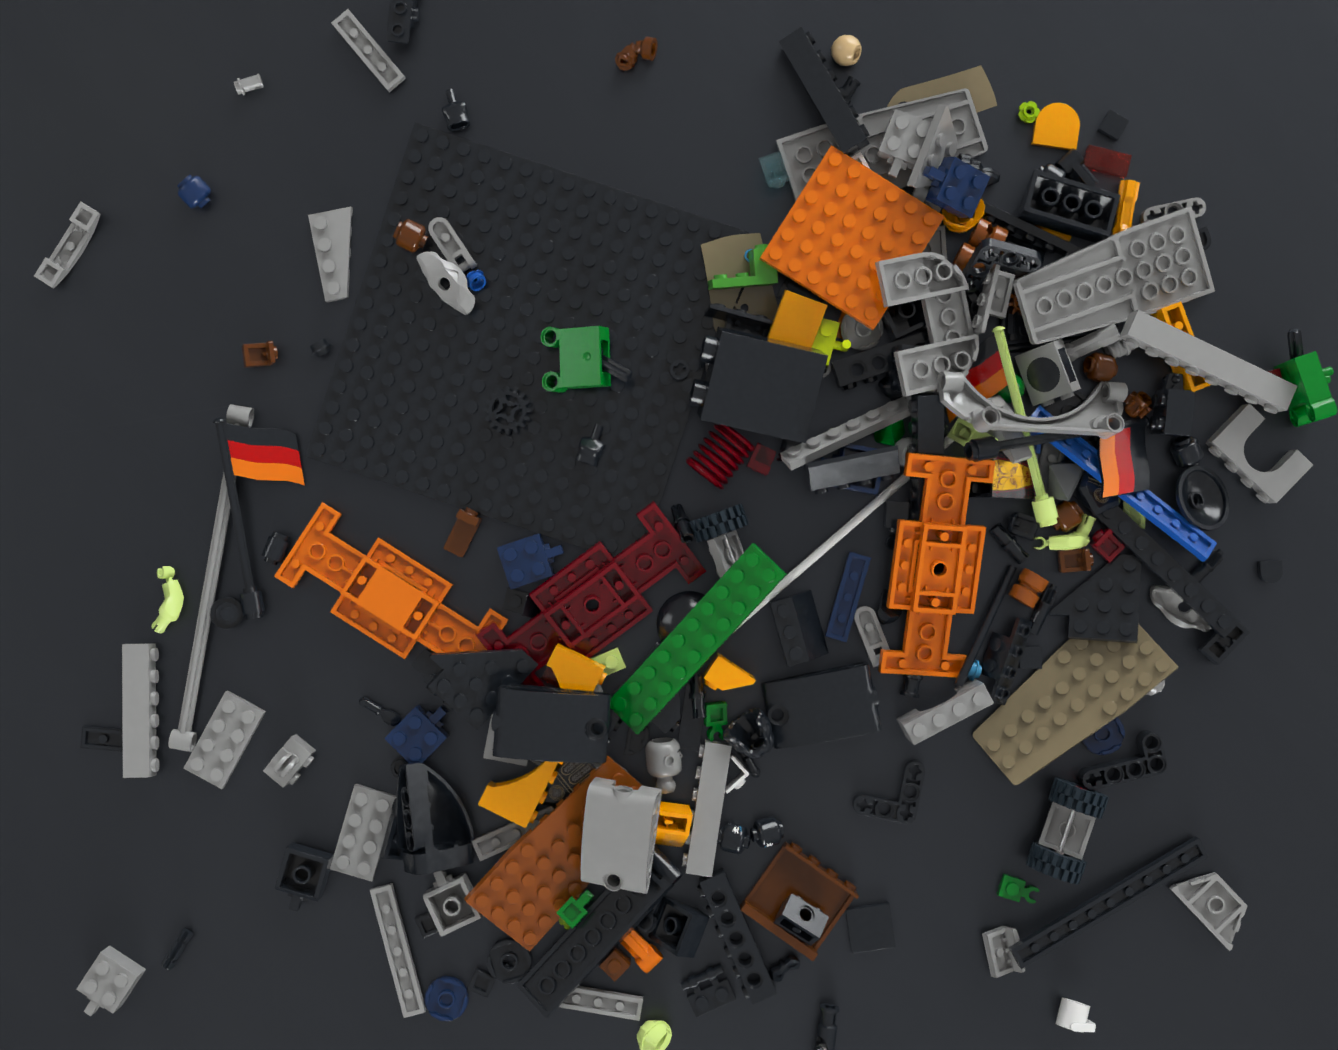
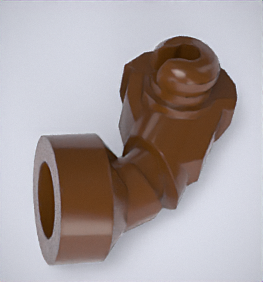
(628, 56)

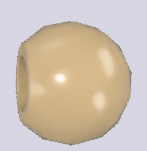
(846, 50)

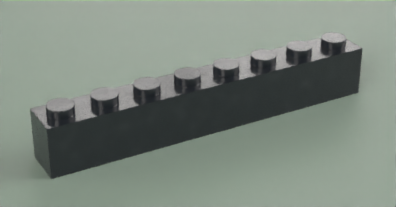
(927, 438)

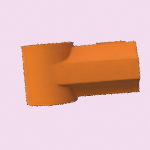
(645, 954)

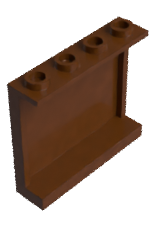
(802, 876)

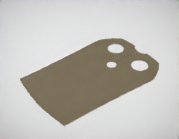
(971, 79)
(727, 257)

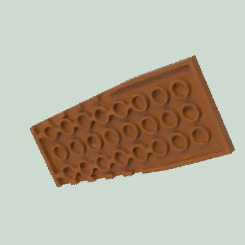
(541, 867)

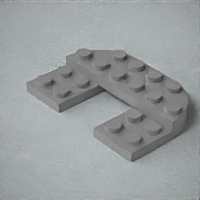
(946, 314)

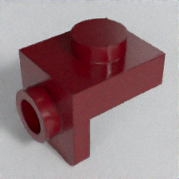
(1106, 544)

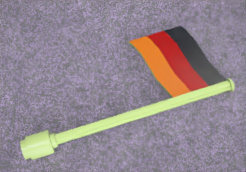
(989, 376)

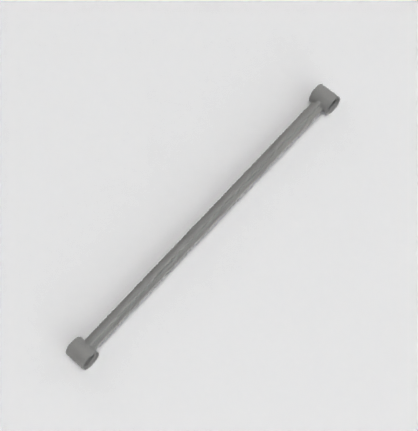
(182, 737)

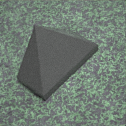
(1063, 479)

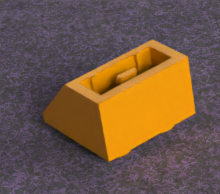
(673, 824)

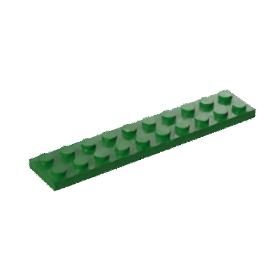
(696, 638)

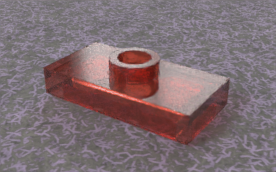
(1107, 161)

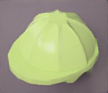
(654, 1035)

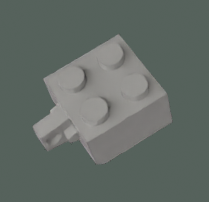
(902, 141)
(448, 904)
(109, 981)

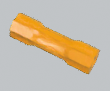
(1128, 194)

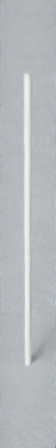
(836, 537)

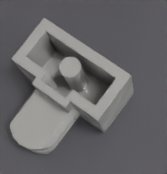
(289, 761)

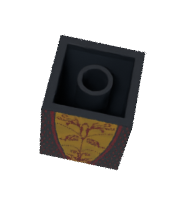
(1009, 481)

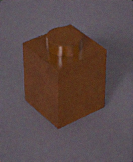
(615, 963)

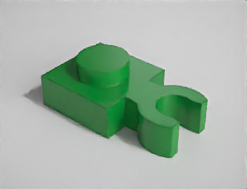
(716, 716)
(1014, 888)

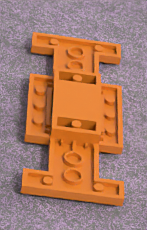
(376, 598)

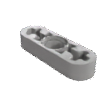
(1155, 210)

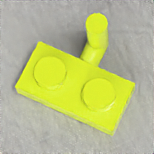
(826, 339)

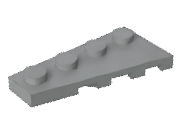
(331, 241)

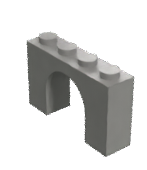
(1229, 445)
(924, 724)

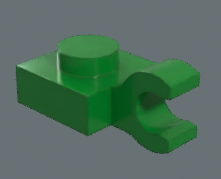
(573, 910)

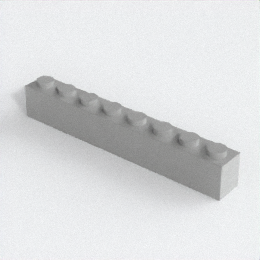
(1208, 362)

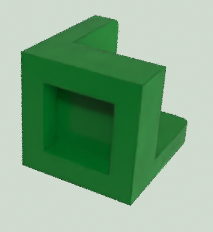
(891, 434)

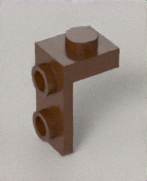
(463, 532)

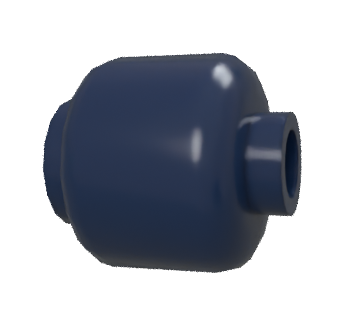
(194, 191)

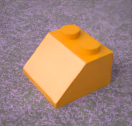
(725, 674)

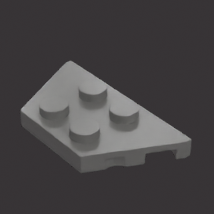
(939, 143)
(1213, 905)

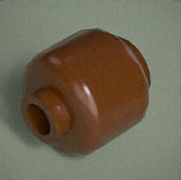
(410, 235)
(1100, 367)
(1069, 516)

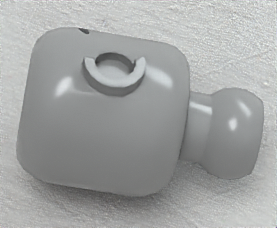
(663, 762)

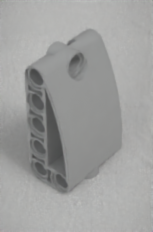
(619, 835)

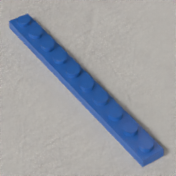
(1144, 502)

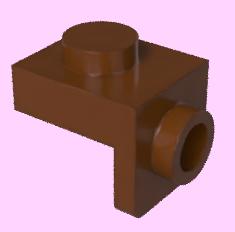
(259, 354)
(1075, 560)

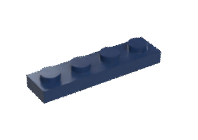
(847, 596)

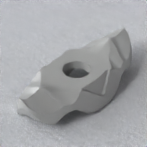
(435, 269)
(1168, 603)

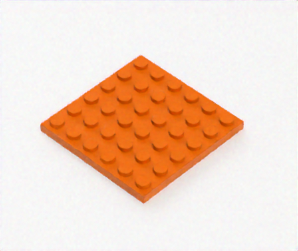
(845, 226)

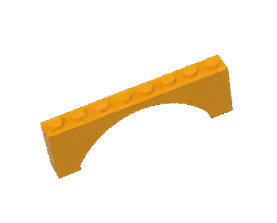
(520, 796)

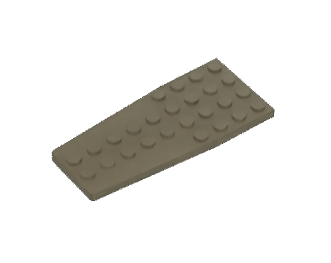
(1070, 700)

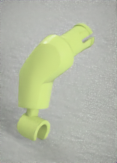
(1072, 540)
(173, 602)

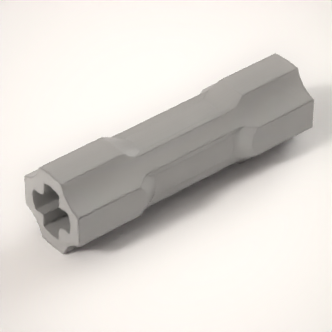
(1100, 338)

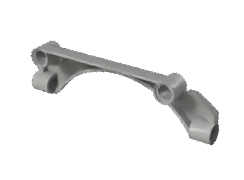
(1095, 416)

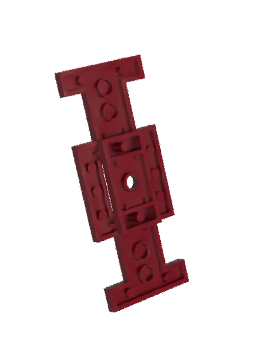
(614, 586)

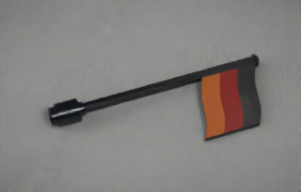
(258, 456)
(1120, 457)

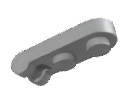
(450, 243)
(870, 632)

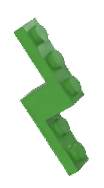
(760, 274)

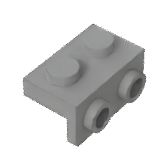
(998, 952)

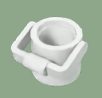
(1074, 1016)

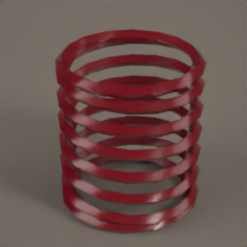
(724, 469)

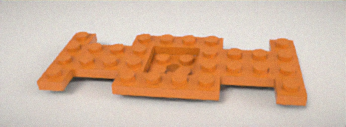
(943, 540)

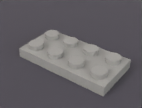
(224, 739)
(363, 832)

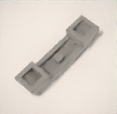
(70, 247)

